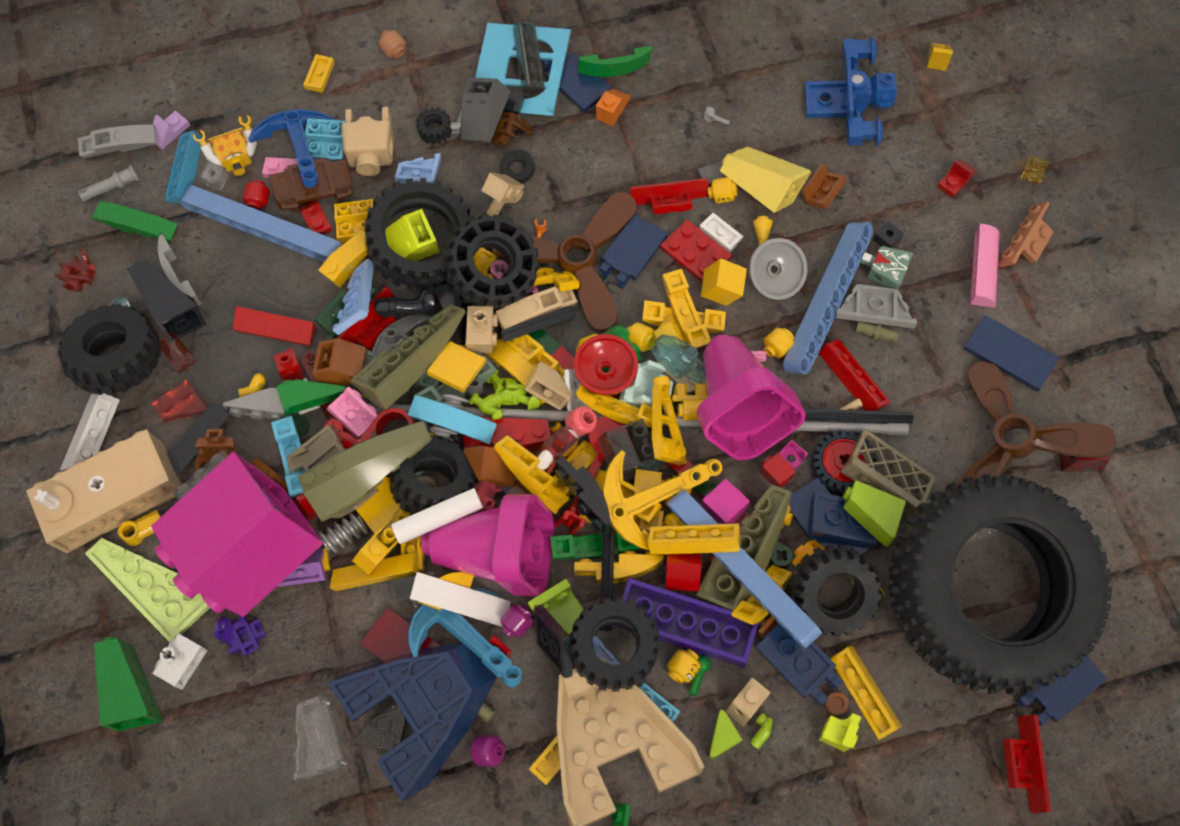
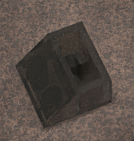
(633, 440)

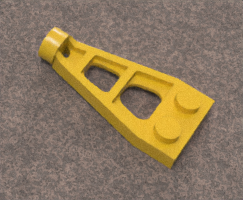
(664, 448)

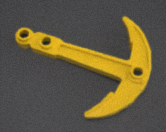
(612, 492)

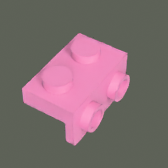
(353, 412)

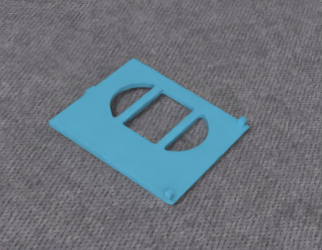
(498, 50)

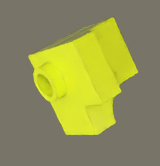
(841, 733)

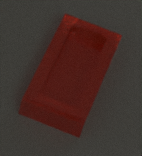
(177, 353)

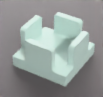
(641, 388)

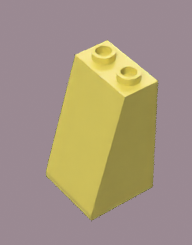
(765, 177)

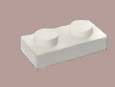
(721, 232)

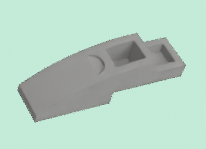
(116, 138)

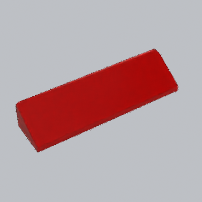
(274, 326)
(853, 376)

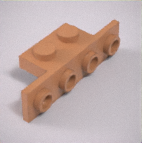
(1030, 237)

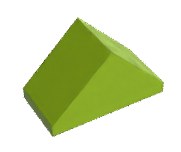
(724, 736)

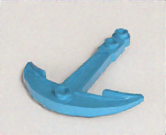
(463, 631)

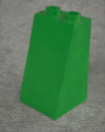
(123, 687)

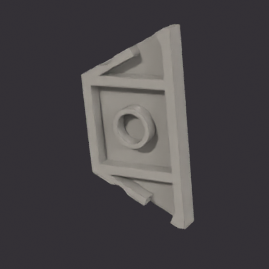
(876, 306)

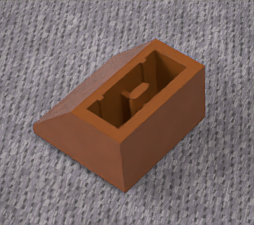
(338, 361)

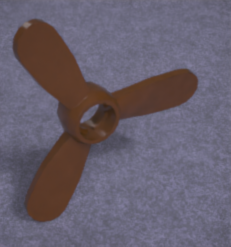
(592, 291)
(1064, 438)

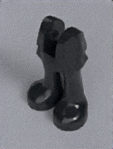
(392, 306)

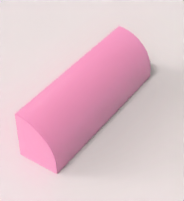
(985, 266)

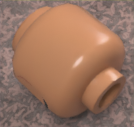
(392, 44)

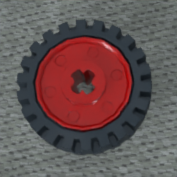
(828, 459)

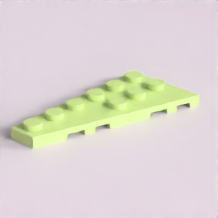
(148, 588)

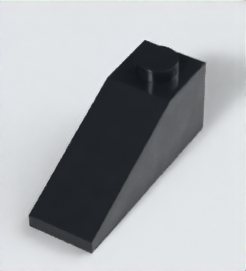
(447, 297)

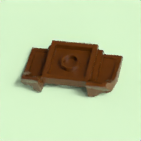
(332, 181)

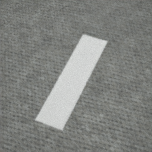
(458, 599)

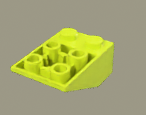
(412, 237)

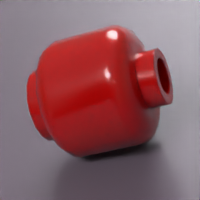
(256, 194)

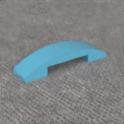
(452, 419)
(288, 441)

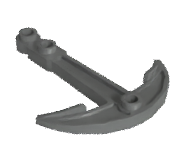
(404, 328)

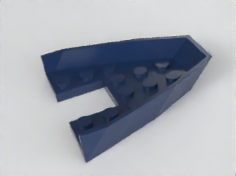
(438, 697)

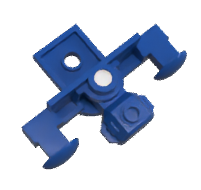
(854, 93)

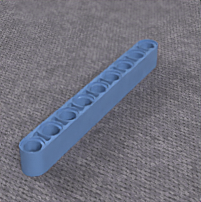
(259, 223)
(828, 298)
(751, 576)

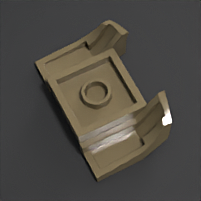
(317, 450)

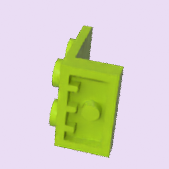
(560, 604)

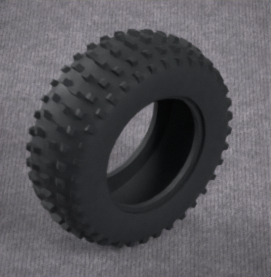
(1069, 570)

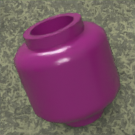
(516, 620)
(487, 750)

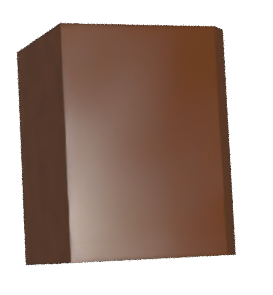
(489, 466)

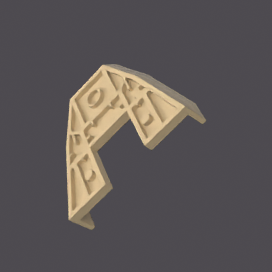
(604, 726)

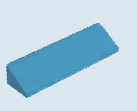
(183, 167)

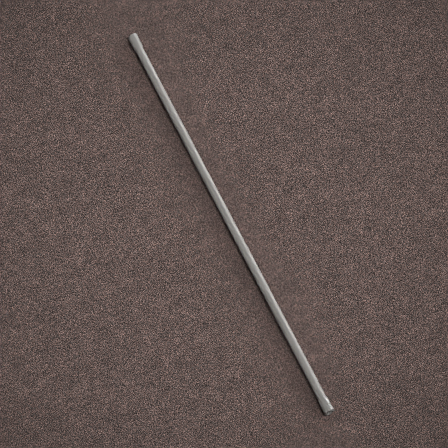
(890, 429)

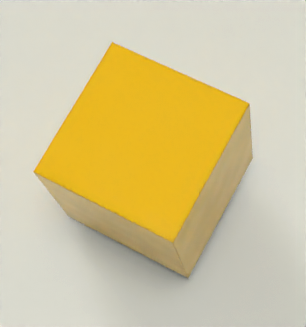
(723, 282)

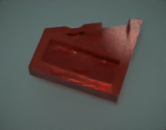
(179, 403)

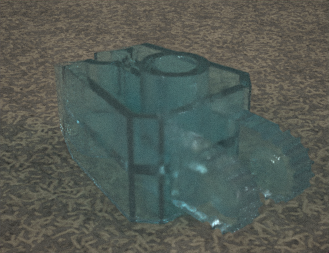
(678, 357)

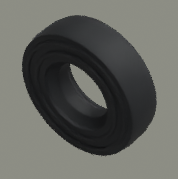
(521, 156)

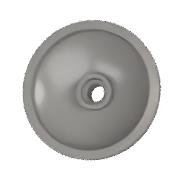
(789, 268)

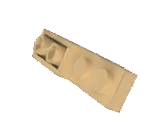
(535, 306)

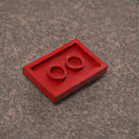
(693, 249)

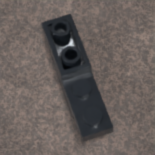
(590, 497)

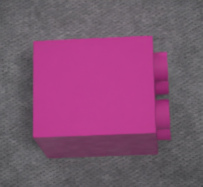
(234, 537)

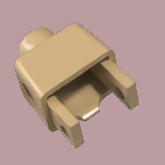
(368, 142)

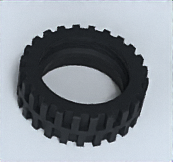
(406, 197)

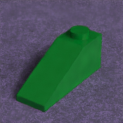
(303, 395)

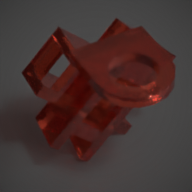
(74, 277)

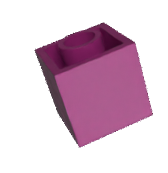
(725, 503)

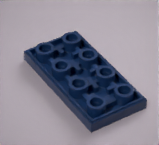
(1011, 353)
(801, 509)

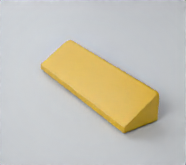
(694, 539)
(387, 570)
(865, 692)

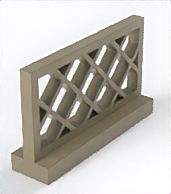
(868, 475)

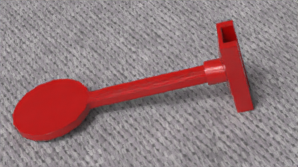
(571, 517)

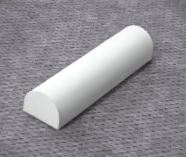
(437, 516)

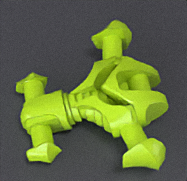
(507, 392)

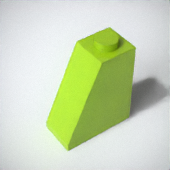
(874, 510)

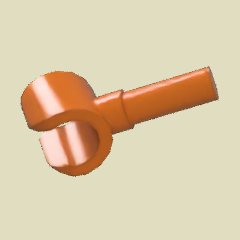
(540, 229)

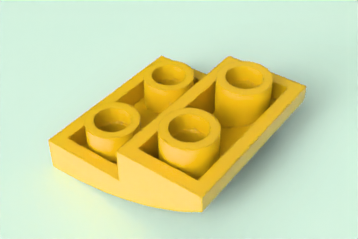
(350, 218)

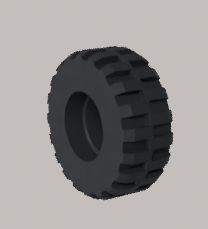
(507, 239)
(117, 370)

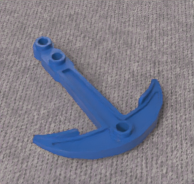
(293, 122)

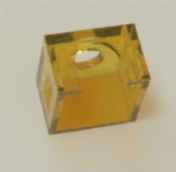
(1037, 167)

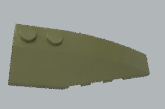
(396, 371)
(352, 473)
(758, 540)

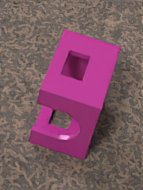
(790, 449)

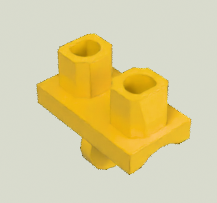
(680, 392)

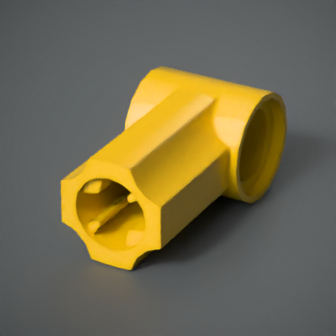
(141, 526)

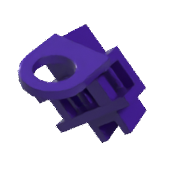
(232, 637)

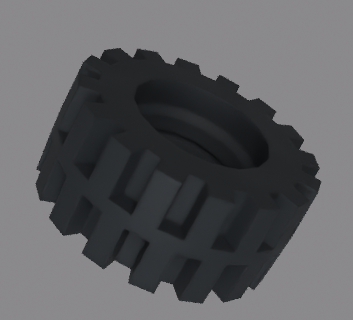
(430, 117)

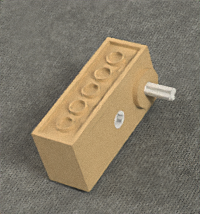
(104, 491)

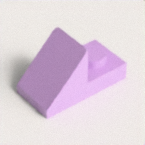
(169, 128)

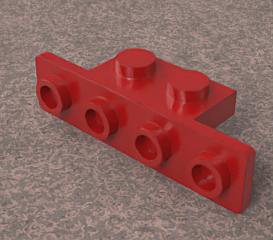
(671, 195)
(367, 330)
(1026, 764)

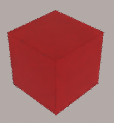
(683, 571)

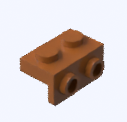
(822, 187)

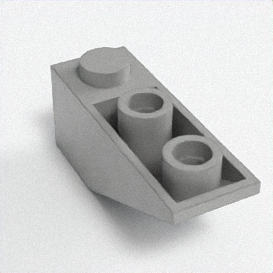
(257, 405)

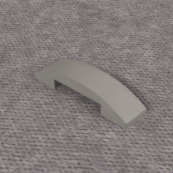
(166, 256)

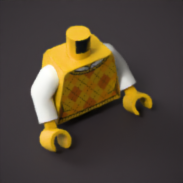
(230, 149)

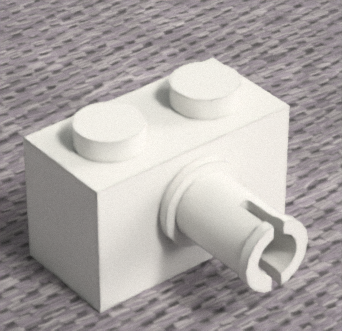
(179, 661)

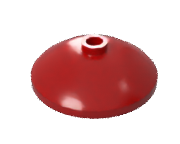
(610, 353)

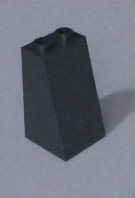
(166, 303)

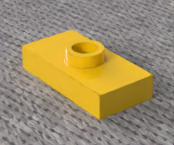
(319, 73)

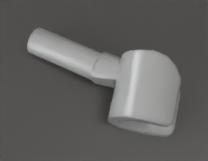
(709, 116)
(456, 126)

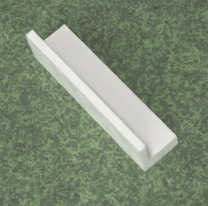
(91, 429)

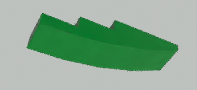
(134, 220)

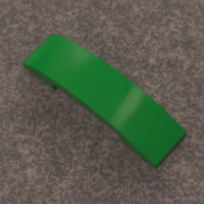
(592, 66)
(586, 547)

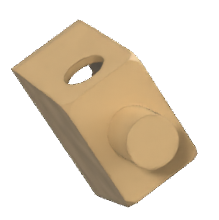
(748, 702)

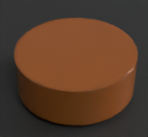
(836, 703)

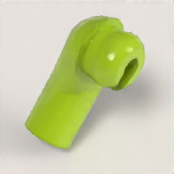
(764, 732)

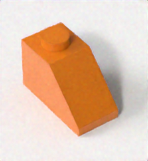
(611, 106)

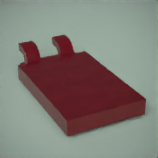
(391, 637)

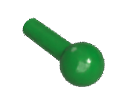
(696, 681)

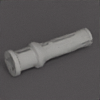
(118, 179)

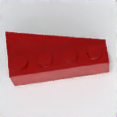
(526, 432)

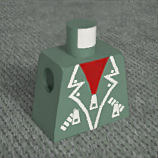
(888, 266)

